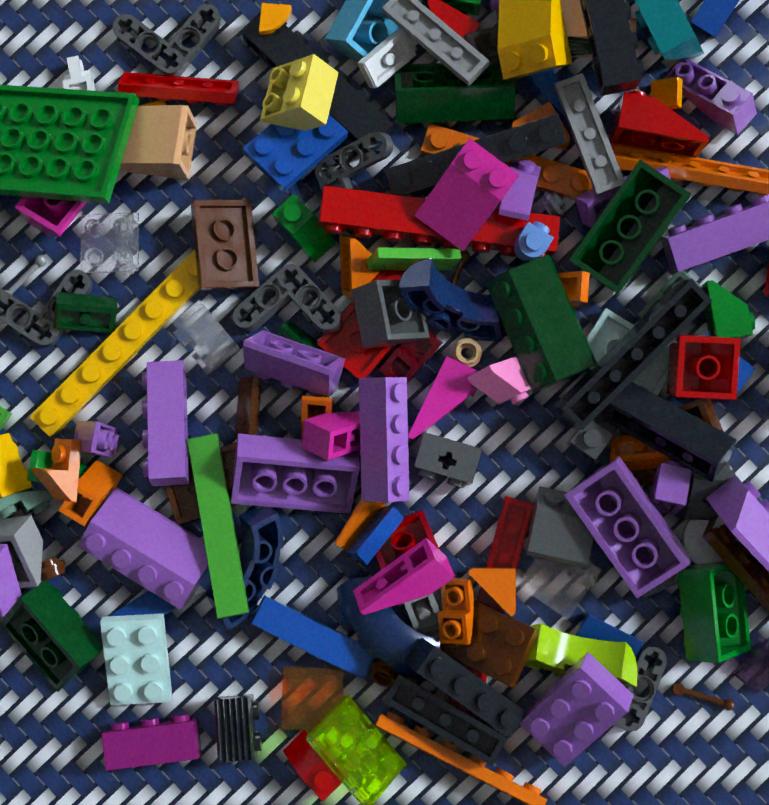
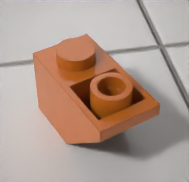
(93, 491)

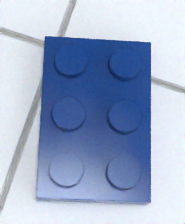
(290, 153)

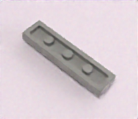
(437, 38)
(589, 134)

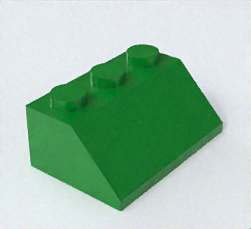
(713, 612)

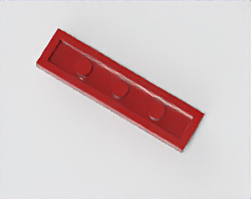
(181, 88)

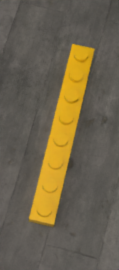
(118, 348)

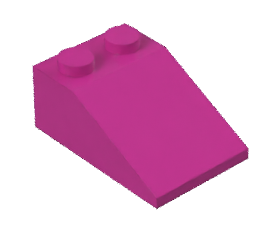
(466, 194)

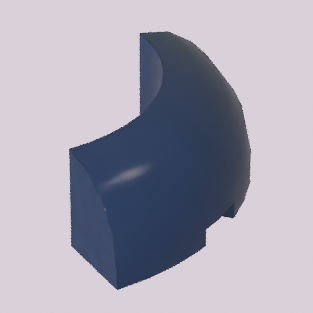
(449, 305)
(258, 556)
(381, 631)

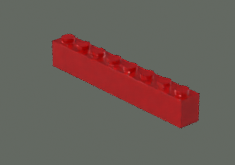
(394, 218)

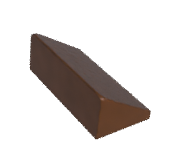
(248, 406)

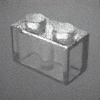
(205, 336)

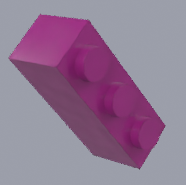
(151, 742)

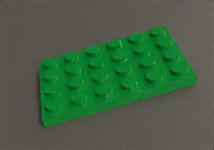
(63, 142)

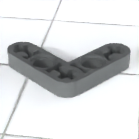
(173, 49)
(341, 176)
(286, 292)
(47, 315)
(642, 704)

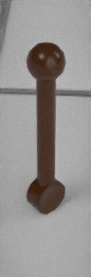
(465, 256)
(679, 689)

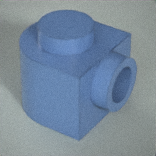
(532, 241)

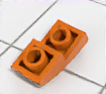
(456, 618)

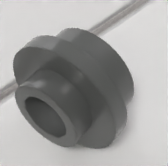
(552, 203)

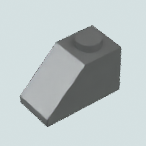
(593, 437)

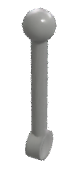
(40, 260)

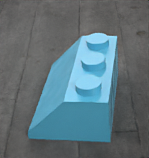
(360, 28)

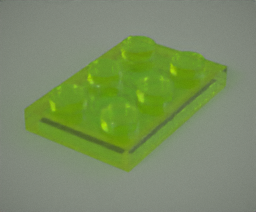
(356, 751)

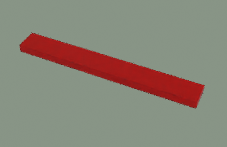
(503, 554)

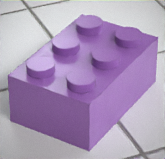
(577, 709)

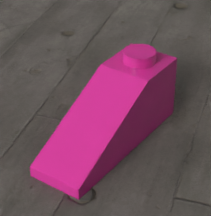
(445, 395)
(332, 434)
(407, 578)

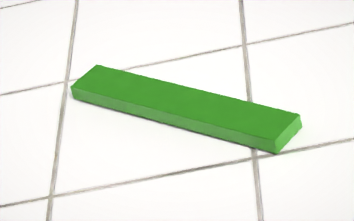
(218, 526)

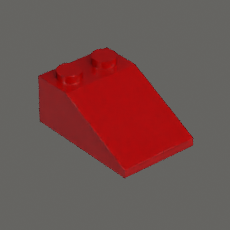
(652, 125)

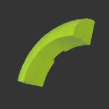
(560, 651)

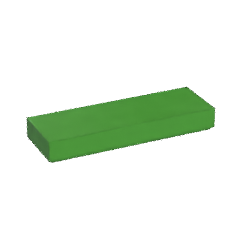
(402, 258)

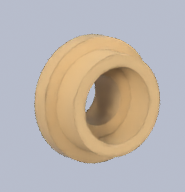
(470, 344)

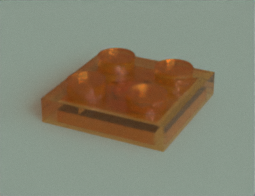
(309, 695)

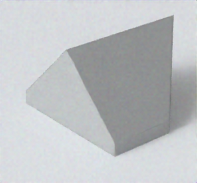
(424, 612)

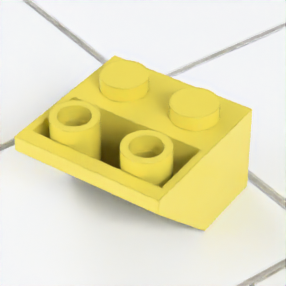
(300, 94)

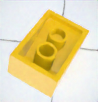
(531, 37)

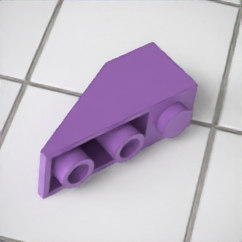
(715, 96)
(97, 438)

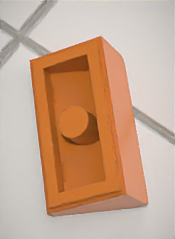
(635, 453)
(358, 521)

